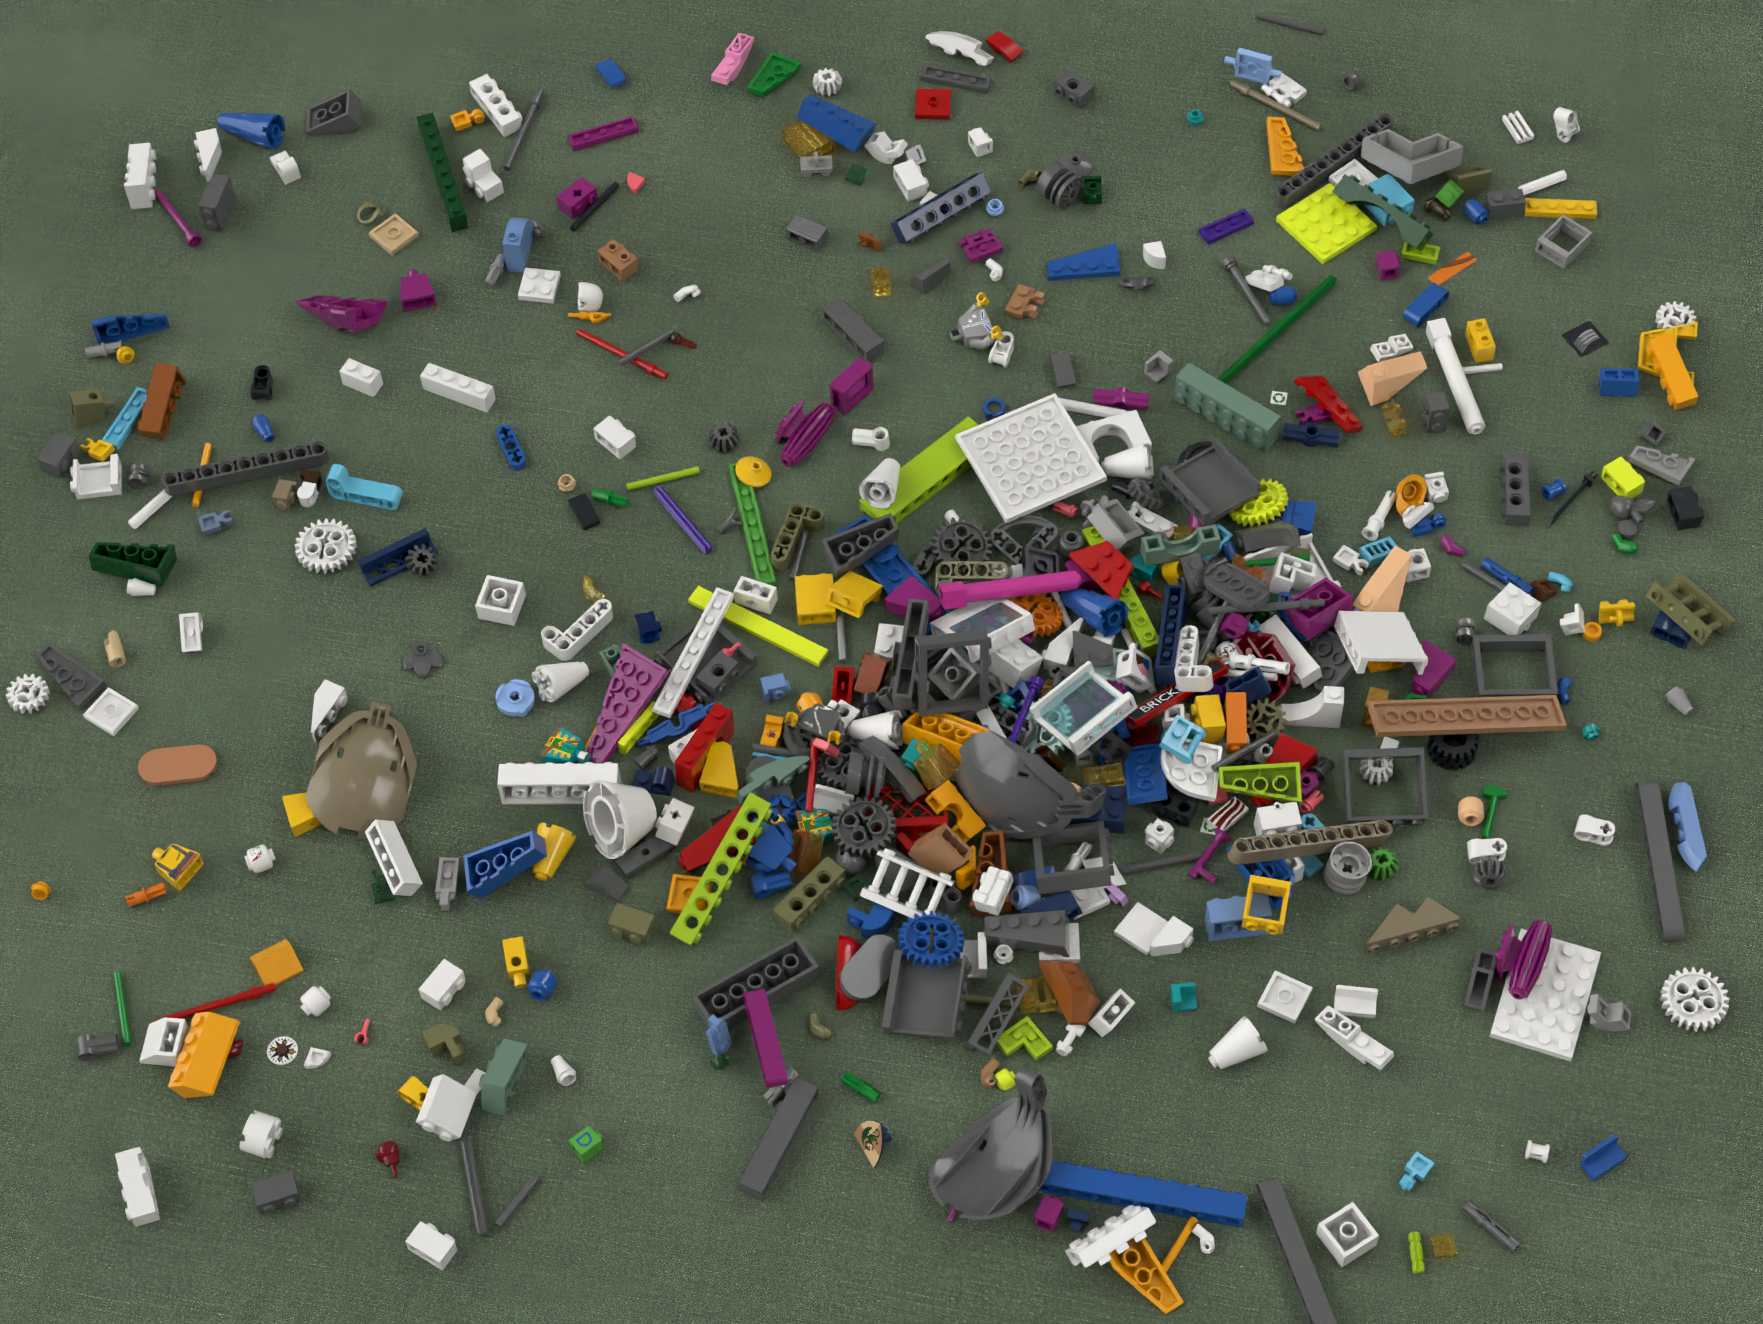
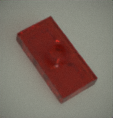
(1144, 735)

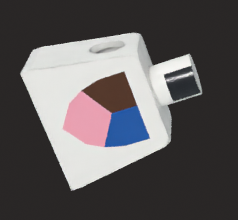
(1135, 669)

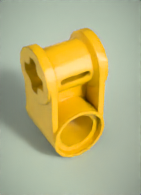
(413, 1092)

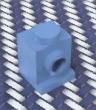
(774, 687)

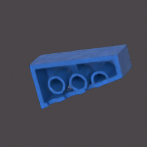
(501, 862)

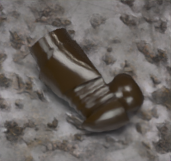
(1439, 208)

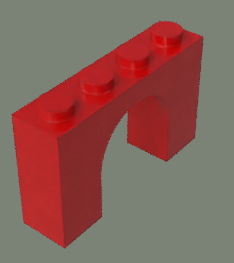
(714, 728)

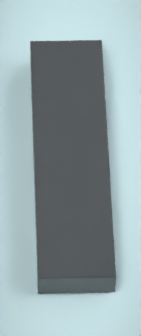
(955, 79)

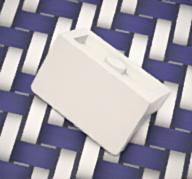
(830, 799)
(976, 953)
(1355, 1001)

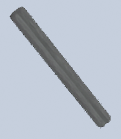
(474, 1188)

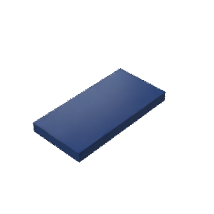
(1145, 775)

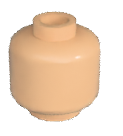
(1471, 811)

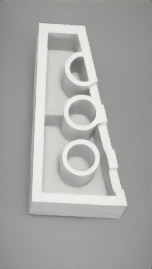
(140, 175)

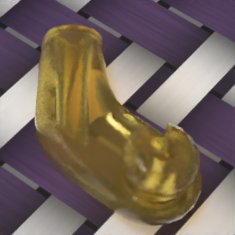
(590, 591)

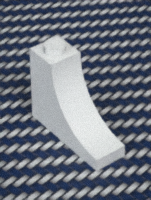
(1320, 711)

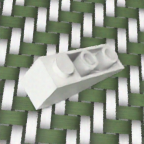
(209, 151)
(327, 703)

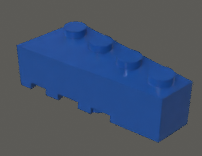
(835, 122)

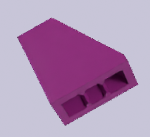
(912, 589)
(1435, 673)

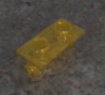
(1398, 424)

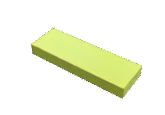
(637, 729)

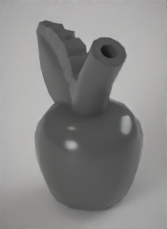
(1625, 508)

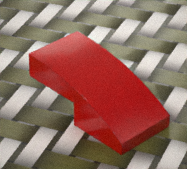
(1006, 46)

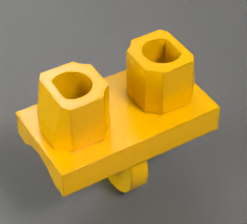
(1616, 613)

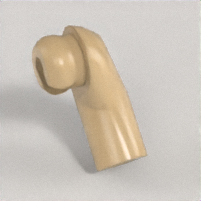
(491, 1012)

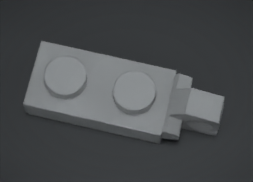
(447, 881)

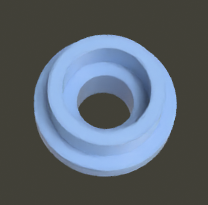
(995, 207)

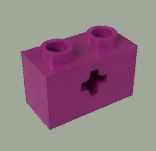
(577, 197)

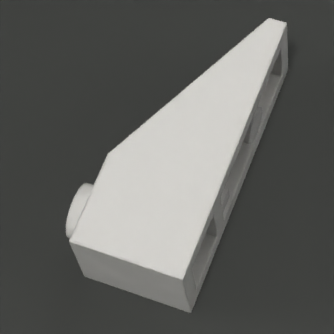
(1061, 648)

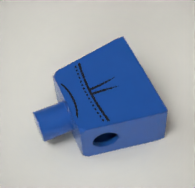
(1300, 515)

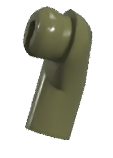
(1030, 176)
(817, 1029)

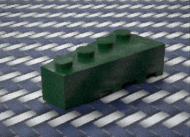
(134, 561)

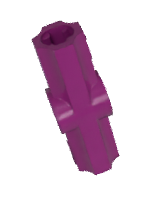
(1121, 398)

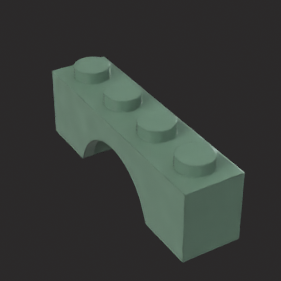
(1159, 550)

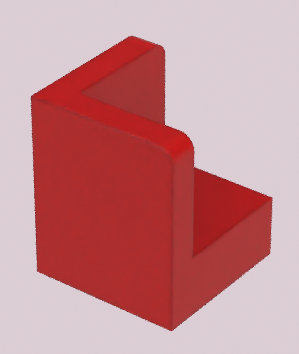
(905, 842)

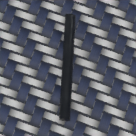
(604, 196)

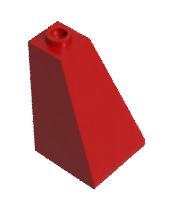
(1288, 751)
(703, 849)

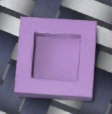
(1117, 895)

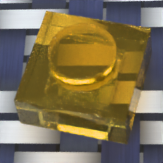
(1443, 1246)

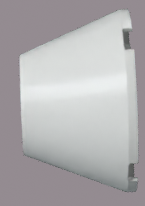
(617, 816)

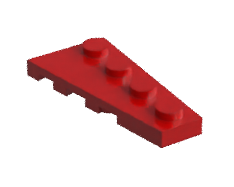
(1330, 401)

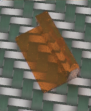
(806, 850)

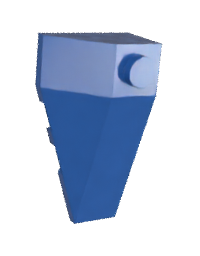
(125, 327)

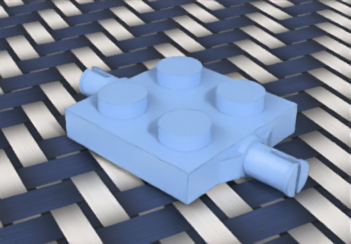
(1253, 66)

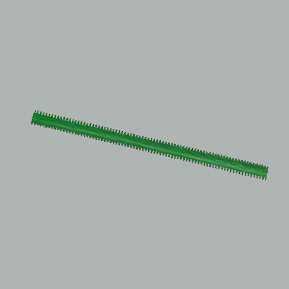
(1281, 326)

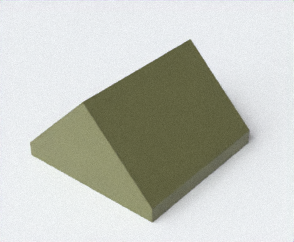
(1472, 179)

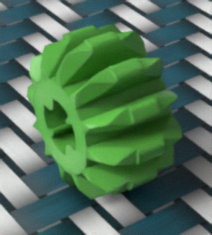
(1388, 865)

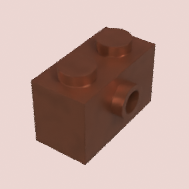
(872, 673)

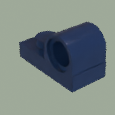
(655, 782)

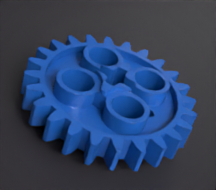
(915, 940)

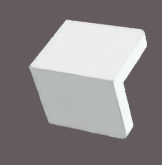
(1573, 622)

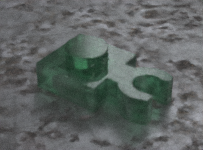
(381, 889)

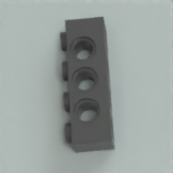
(1516, 502)

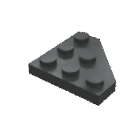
(1332, 659)

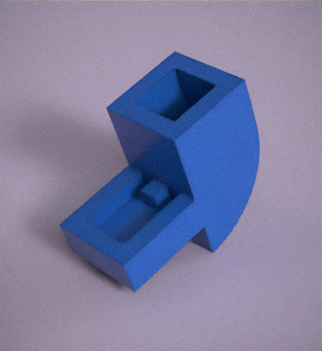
(871, 924)

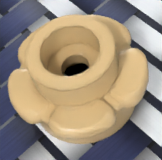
(566, 479)

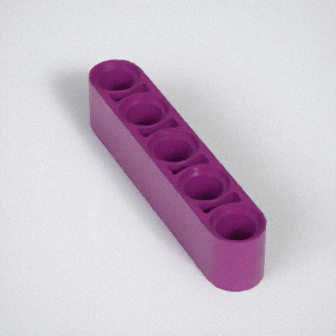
(765, 1038)

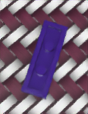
(1226, 226)

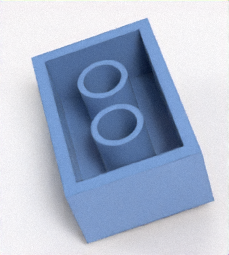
(1225, 916)

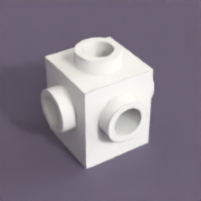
(1171, 713)
(1159, 835)

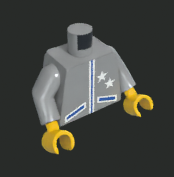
(976, 327)

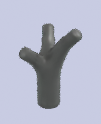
(729, 522)

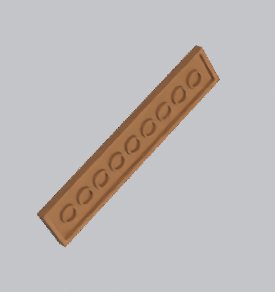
(1466, 715)

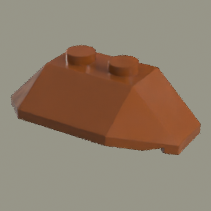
(1071, 990)

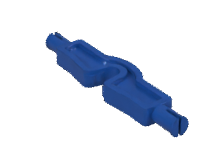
(667, 729)

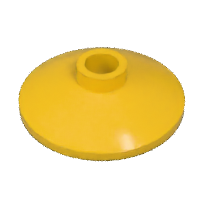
(753, 471)

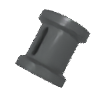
(1323, 766)

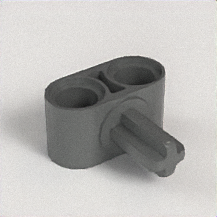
(950, 897)

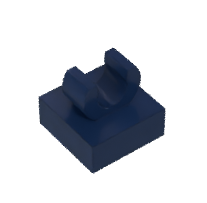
(1078, 1217)

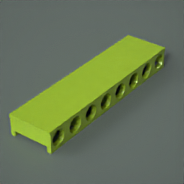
(925, 472)

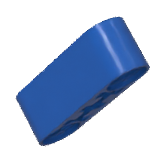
(1426, 304)

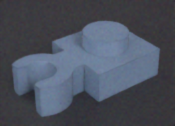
(212, 523)

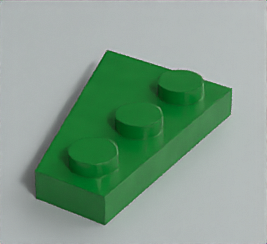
(773, 73)

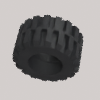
(1453, 756)

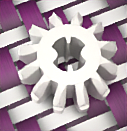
(827, 82)
(1376, 770)

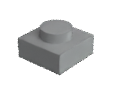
(915, 153)

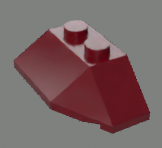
(1270, 648)

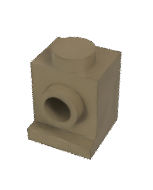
(284, 494)

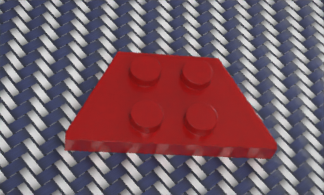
(1104, 566)

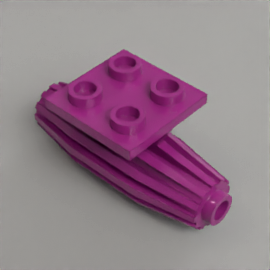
(803, 431)
(1523, 957)

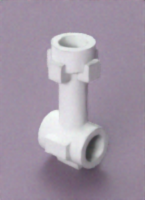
(1064, 1047)

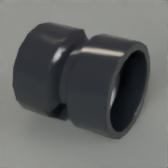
(870, 705)

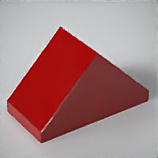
(843, 684)

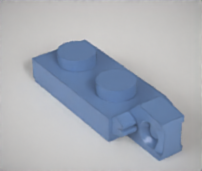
(718, 1035)

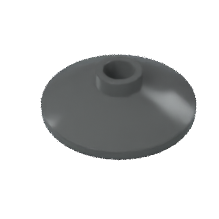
(1077, 162)

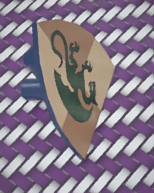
(871, 1138)

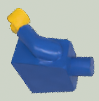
(772, 849)

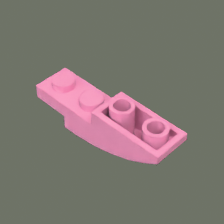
(734, 59)

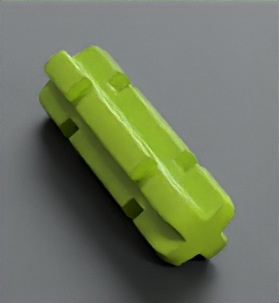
(1416, 1253)

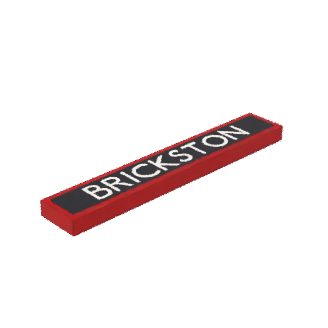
(1168, 698)

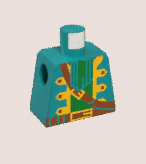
(564, 748)
(816, 822)

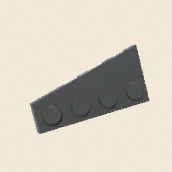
(73, 677)

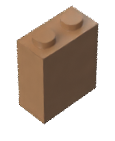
(940, 850)

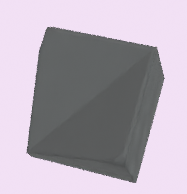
(1652, 432)

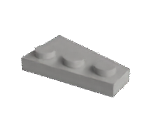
(1665, 466)

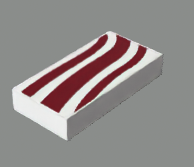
(1228, 814)

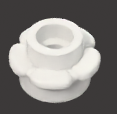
(1003, 949)

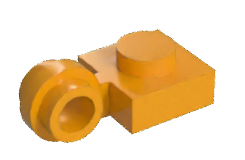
(463, 120)

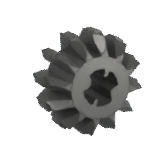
(723, 437)
(424, 554)
(1490, 873)

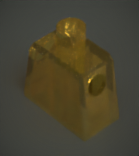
(934, 764)

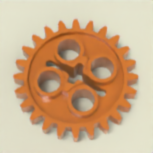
(1046, 616)

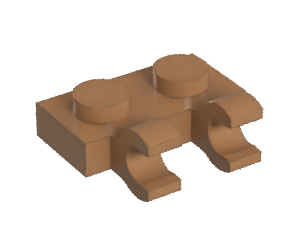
(1020, 300)

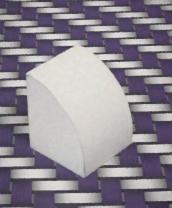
(1154, 255)

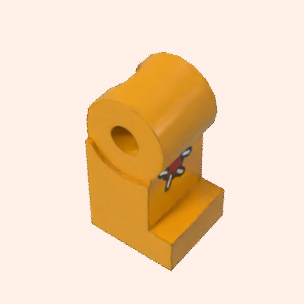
(772, 731)

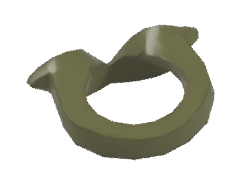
(378, 212)

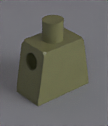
(88, 406)

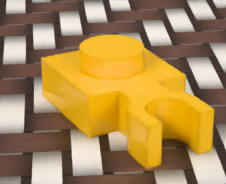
(100, 450)

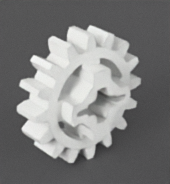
(1674, 314)
(27, 693)

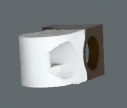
(310, 487)

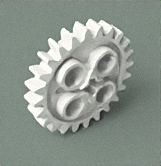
(339, 544)
(1694, 999)

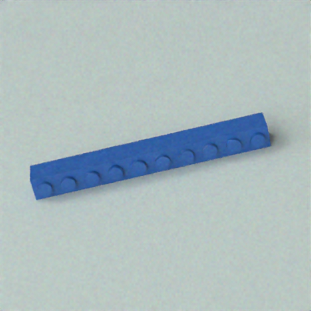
(1157, 1195)

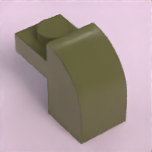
(444, 1038)

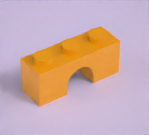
(948, 798)

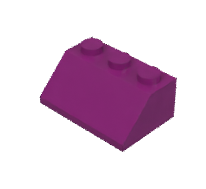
(1318, 619)

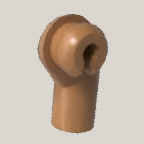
(987, 1075)

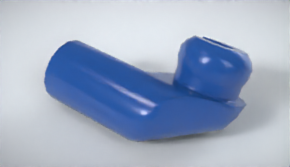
(1563, 684)

